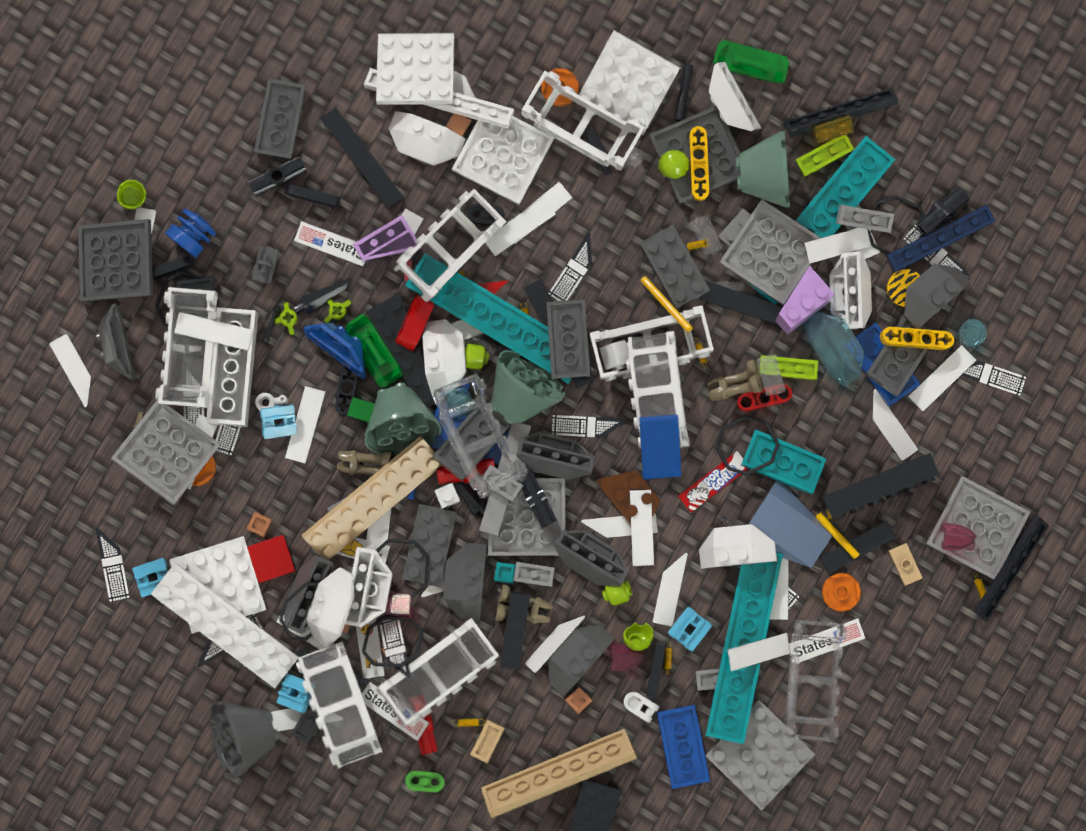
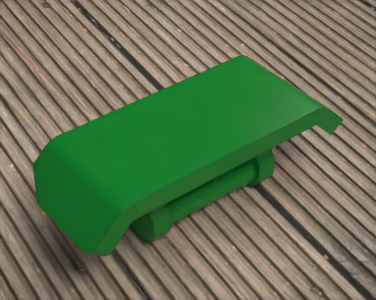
(752, 61)
(377, 355)

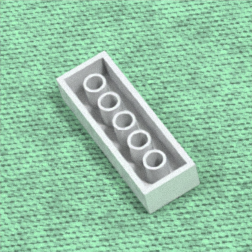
(232, 373)

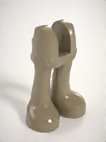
(720, 388)
(355, 457)
(535, 604)

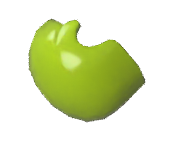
(673, 164)
(131, 194)
(638, 636)

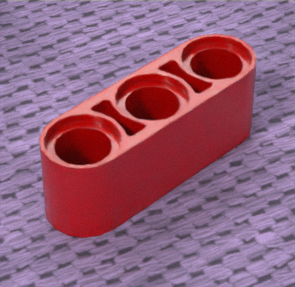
(414, 323)
(757, 404)

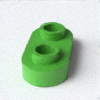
(424, 781)

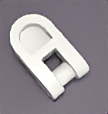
(634, 701)

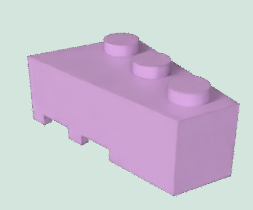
(387, 240)
(806, 300)

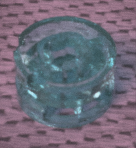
(972, 333)
(455, 399)

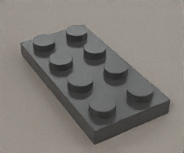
(280, 119)
(675, 267)
(568, 339)
(896, 364)
(471, 430)
(433, 532)

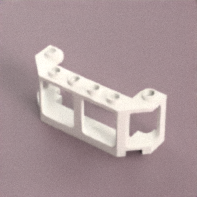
(591, 109)
(453, 264)
(646, 328)

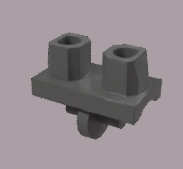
(265, 265)

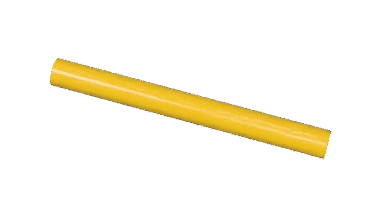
(666, 304)

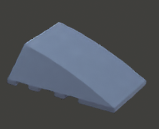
(791, 526)

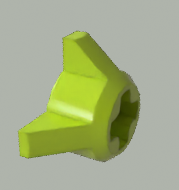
(335, 309)
(286, 319)

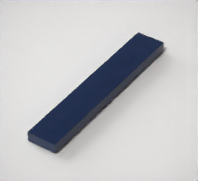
(940, 238)

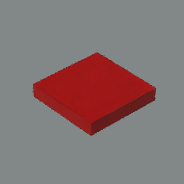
(271, 558)

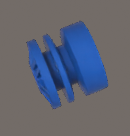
(190, 232)

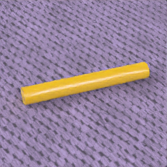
(837, 535)

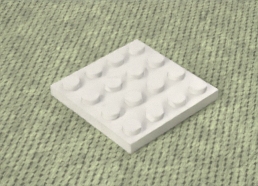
(415, 69)
(629, 80)
(503, 157)
(228, 573)

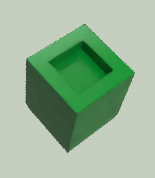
(360, 410)

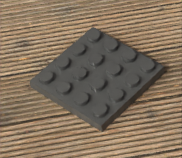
(721, 151)
(115, 260)

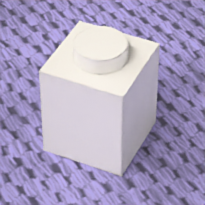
(615, 355)
(447, 496)

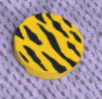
(898, 283)

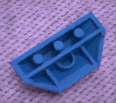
(339, 345)

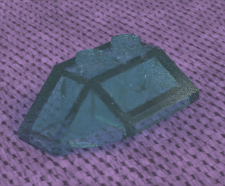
(835, 346)

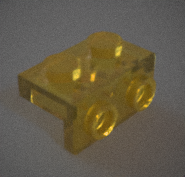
(833, 129)

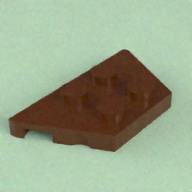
(618, 491)

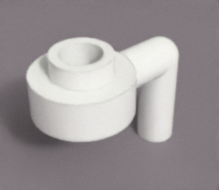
(281, 400)

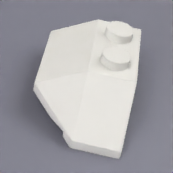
(730, 100)
(424, 139)
(852, 289)
(443, 354)
(736, 547)
(371, 587)
(331, 606)

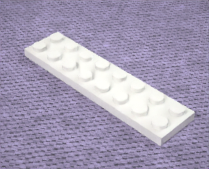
(224, 625)

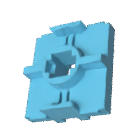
(283, 412)
(142, 572)
(696, 636)
(288, 691)

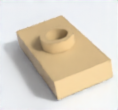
(905, 564)
(487, 741)

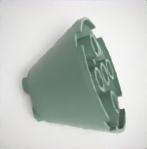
(765, 170)
(522, 388)
(399, 420)

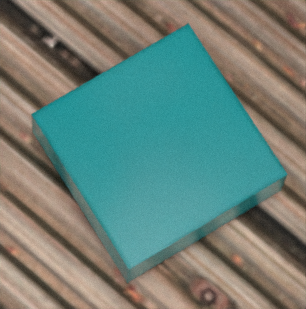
(504, 572)

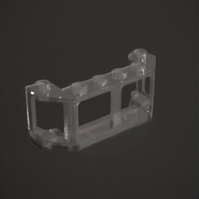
(516, 467)
(794, 678)

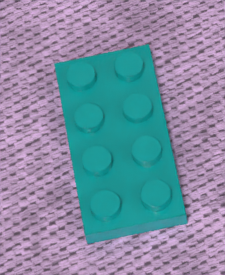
(791, 464)

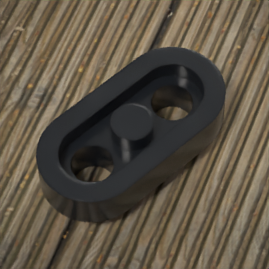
(485, 217)

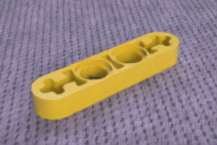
(699, 163)
(916, 338)

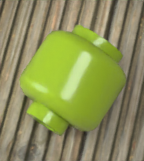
(476, 356)
(617, 594)

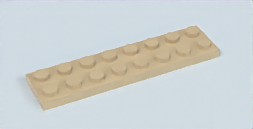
(372, 499)
(558, 773)

